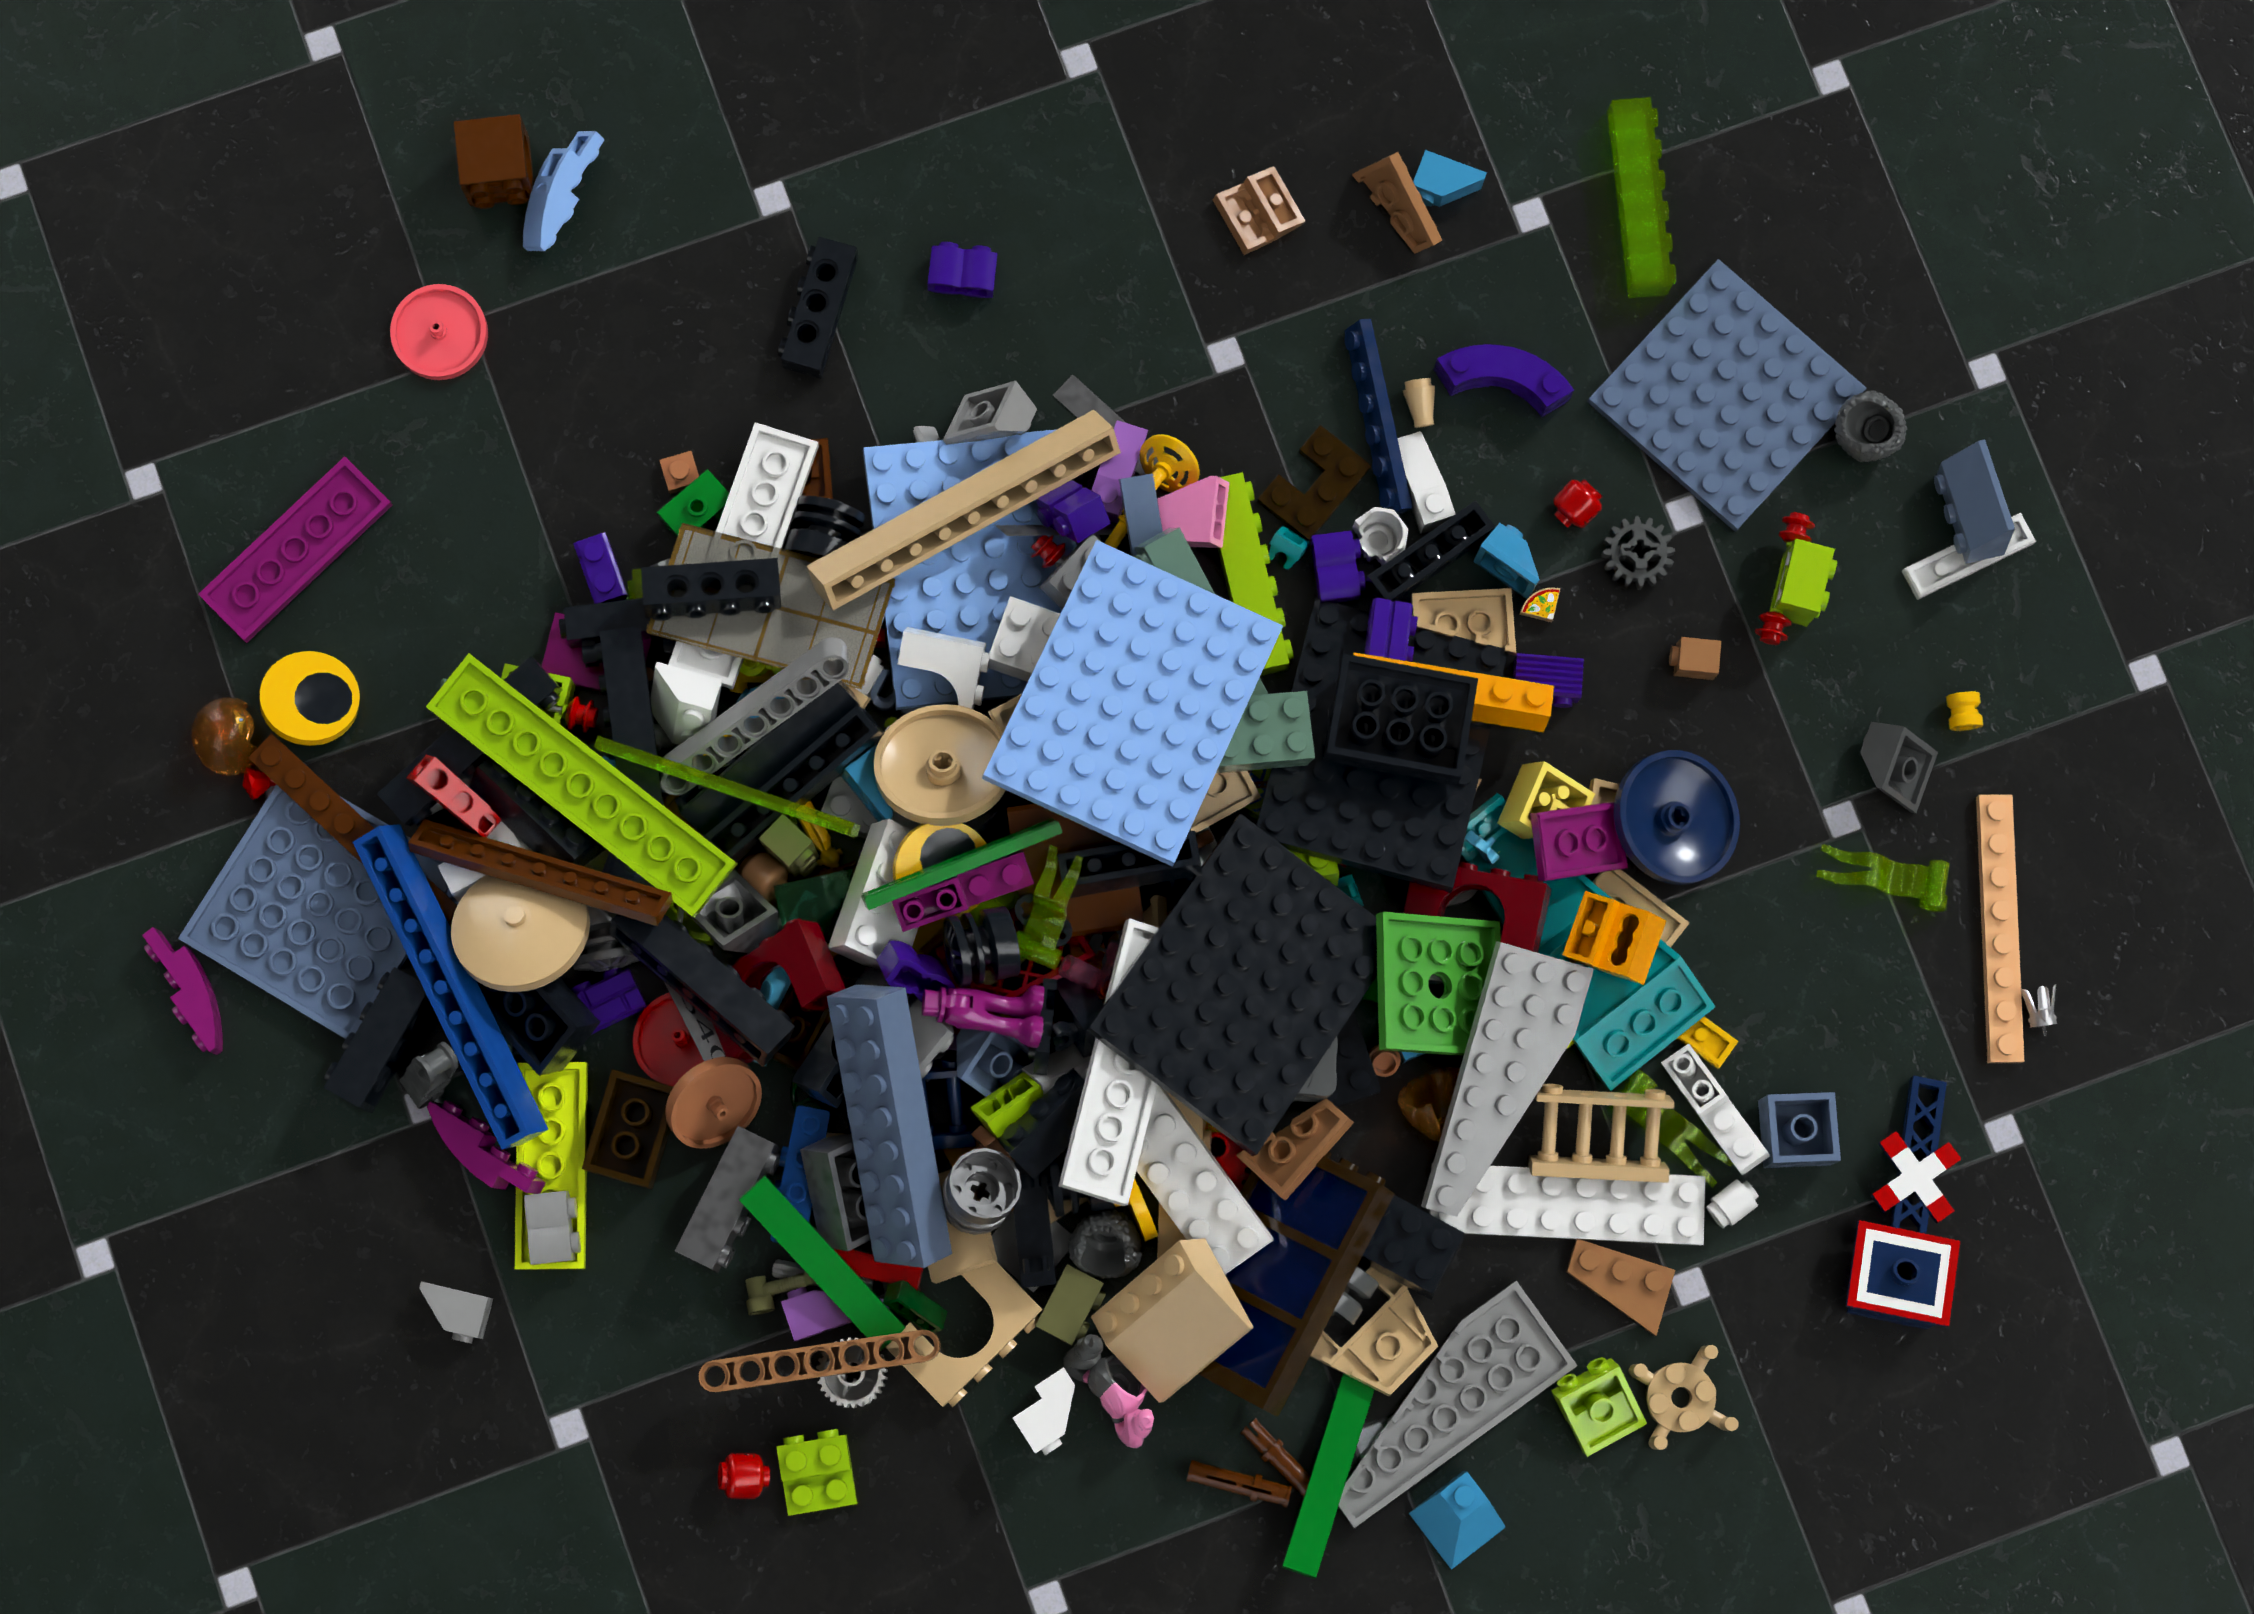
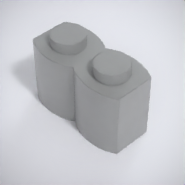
(550, 1227)

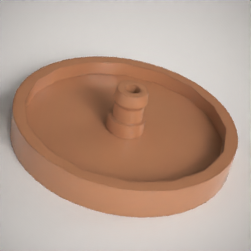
(712, 1102)

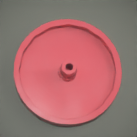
(439, 332)

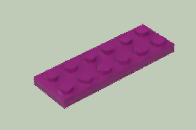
(295, 549)

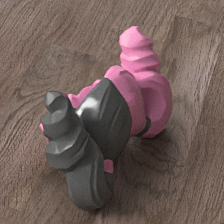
(1114, 1385)

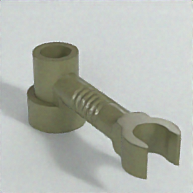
(762, 1292)

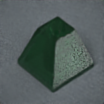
(814, 900)

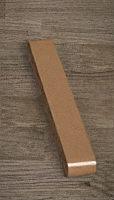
(802, 1358)

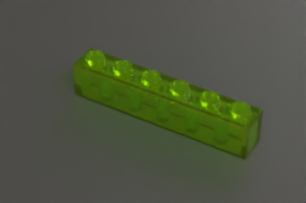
(1640, 197)

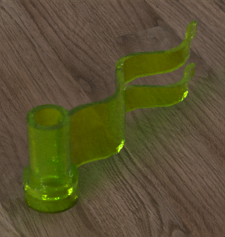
(1894, 877)
(1048, 915)
(1674, 1129)

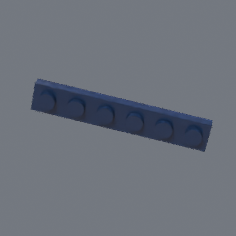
(1377, 416)

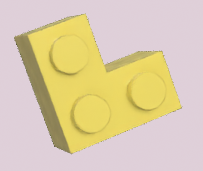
(1540, 789)

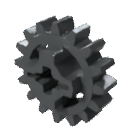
(1624, 553)

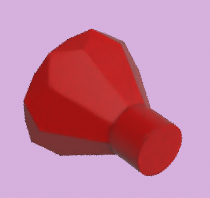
(256, 782)

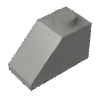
(458, 1311)

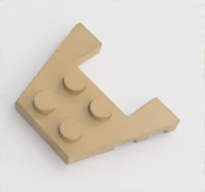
(1386, 1346)

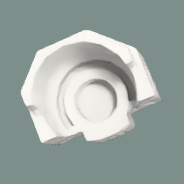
(1381, 534)

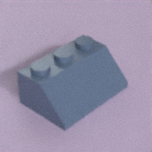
(1975, 503)
(989, 1059)

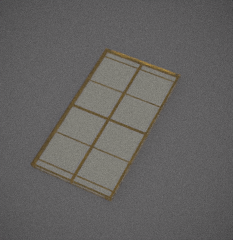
(786, 632)

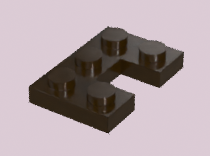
(1340, 475)

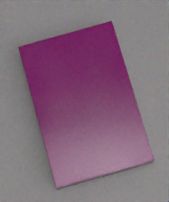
(568, 662)
(1576, 841)

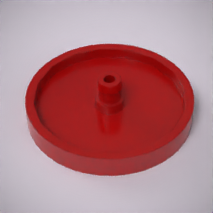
(664, 1042)

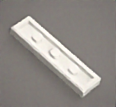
(1949, 566)

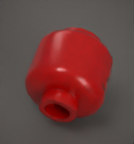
(1577, 503)
(743, 1476)

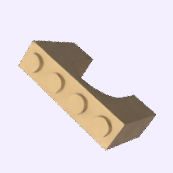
(1012, 1312)

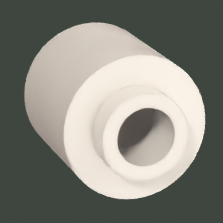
(1732, 1203)

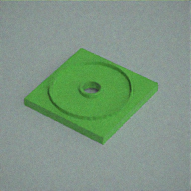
(1407, 955)

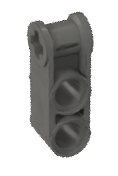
(430, 1074)

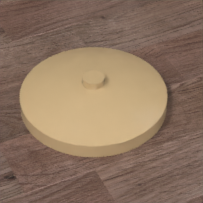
(934, 765)
(517, 935)

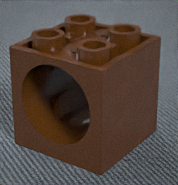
(494, 160)

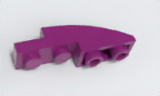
(963, 891)
(196, 999)
(476, 1150)

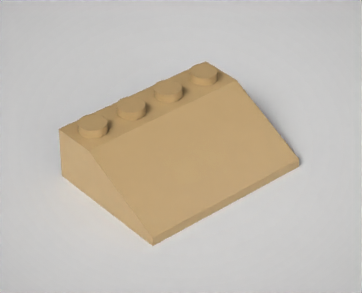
(1173, 1318)

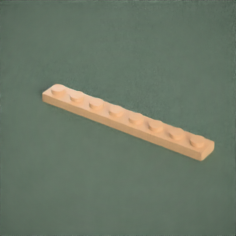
(2000, 929)

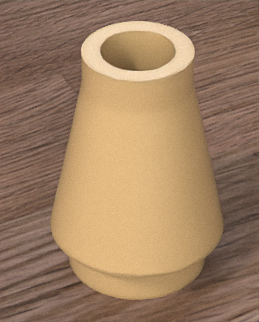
(1420, 400)

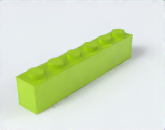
(1245, 567)

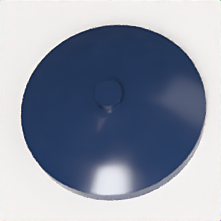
(1676, 817)

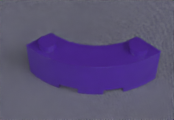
(1505, 368)

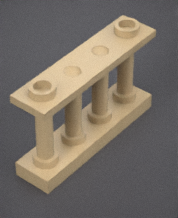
(1616, 1164)

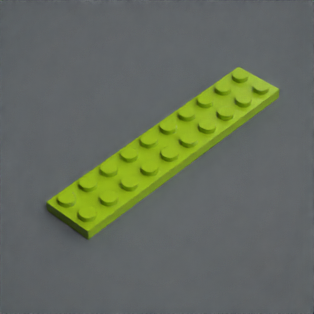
(581, 785)

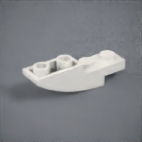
(1715, 1109)

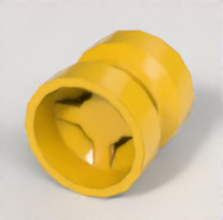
(1963, 711)

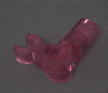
(1089, 975)

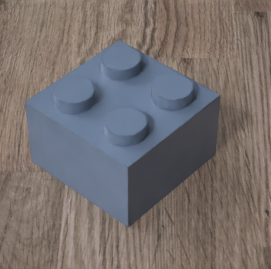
(1799, 1129)

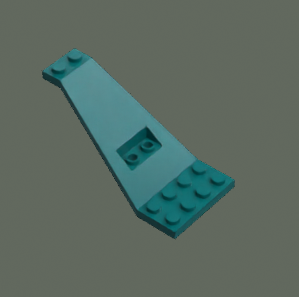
(1620, 1019)

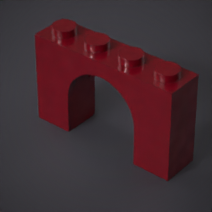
(1523, 901)
(804, 957)

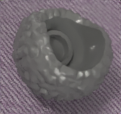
(1870, 426)
(1106, 1245)

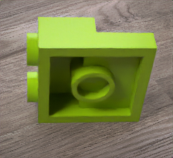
(1598, 1405)
(816, 1472)

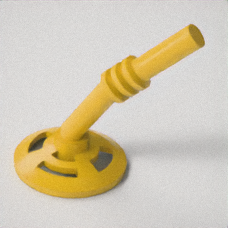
(1162, 472)

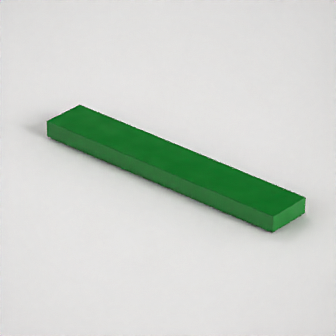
(961, 863)
(820, 1260)
(1328, 1477)

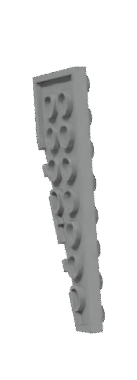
(1515, 1041)
(1475, 1381)

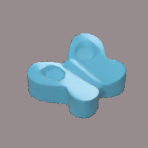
(1483, 847)

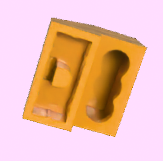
(1614, 937)

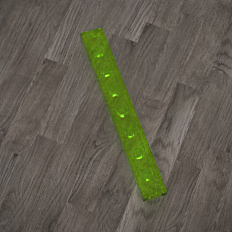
(726, 786)

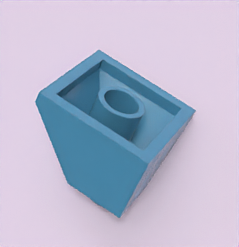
(1509, 559)
(1457, 1519)

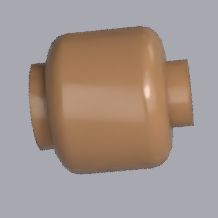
(763, 873)

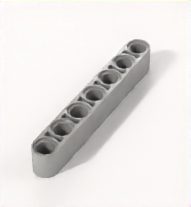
(760, 703)

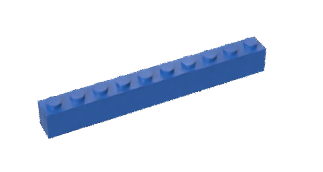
(449, 987)

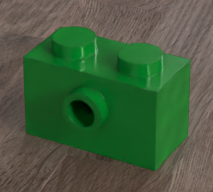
(696, 505)

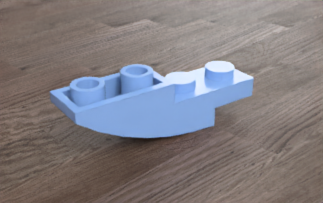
(551, 197)

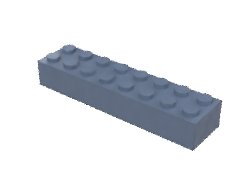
(889, 1125)

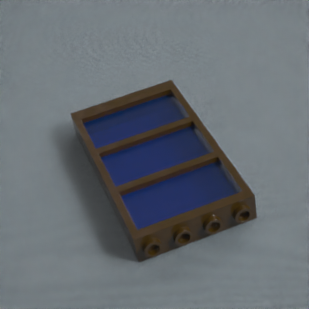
(1297, 1276)

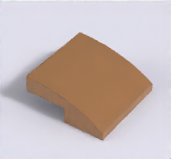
(1259, 210)

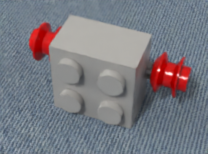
(1062, 580)

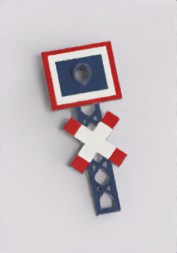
(1874, 1283)

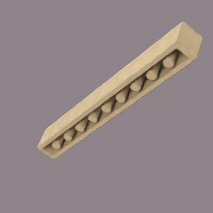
(963, 509)

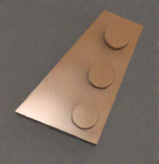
(1396, 191)
(1624, 1281)

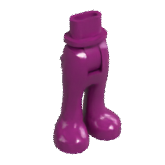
(970, 1007)

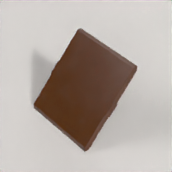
(1085, 913)

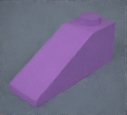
(1123, 465)
(812, 1313)

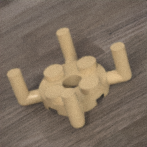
(1701, 1401)

